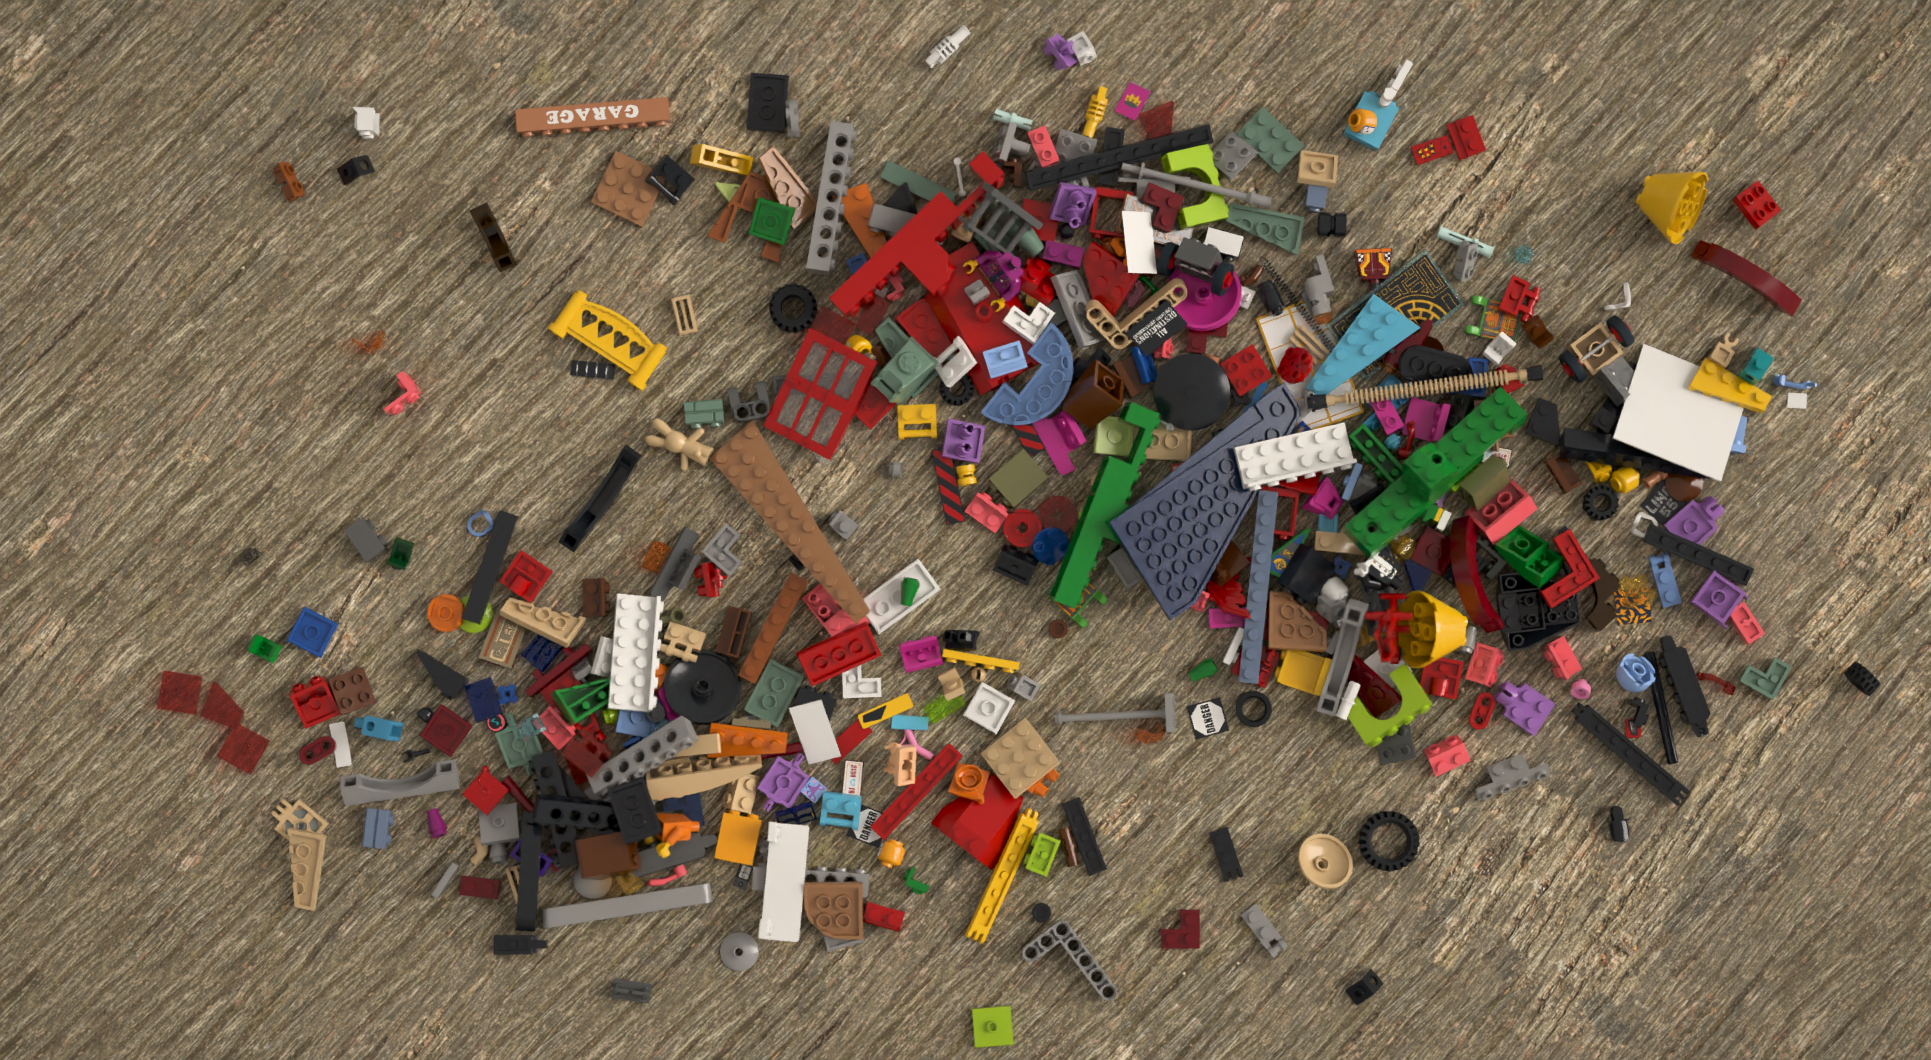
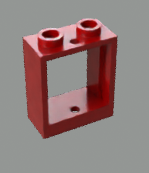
(1106, 194)
(1286, 493)

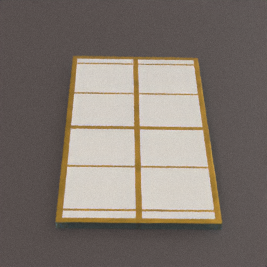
(1275, 335)

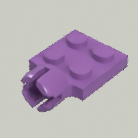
(1696, 520)
(1524, 706)

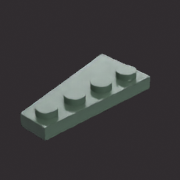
(1271, 226)
(893, 339)

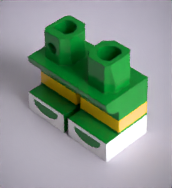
(1436, 516)

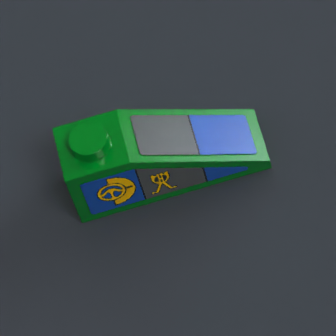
(1283, 555)

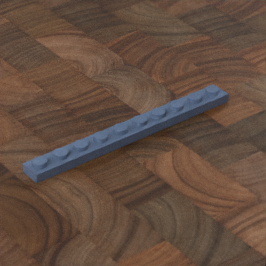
(1258, 586)

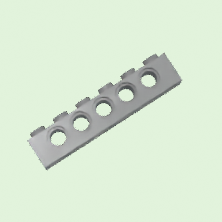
(647, 748)
(820, 873)

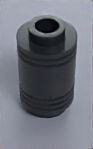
(1271, 298)

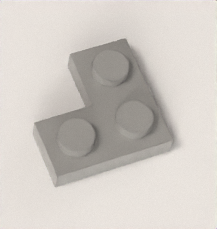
(718, 550)

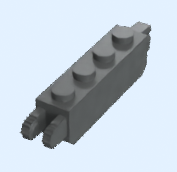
(680, 853)

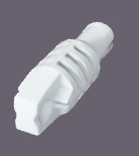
(947, 47)

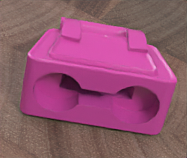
(1325, 494)

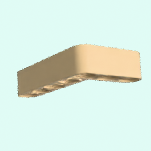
(1120, 328)

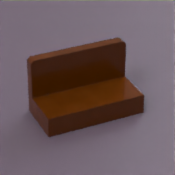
(1132, 382)

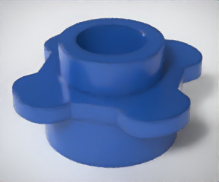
(1345, 566)
(509, 689)

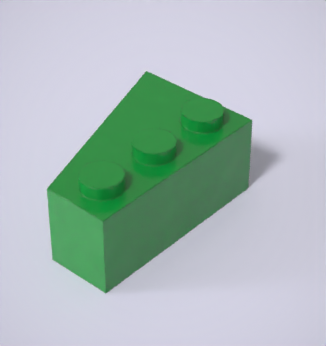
(582, 700)

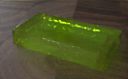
(941, 707)

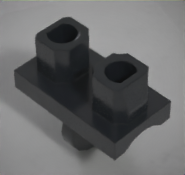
(960, 639)

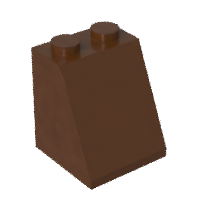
(1094, 395)
(606, 856)

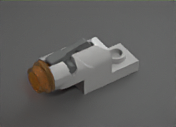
(1316, 292)

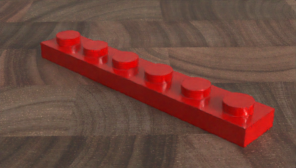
(916, 792)

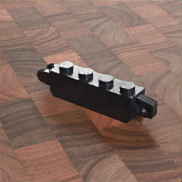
(1685, 686)

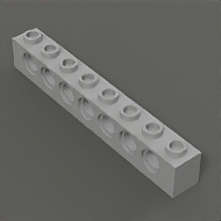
(837, 132)

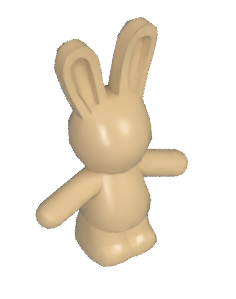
(678, 443)

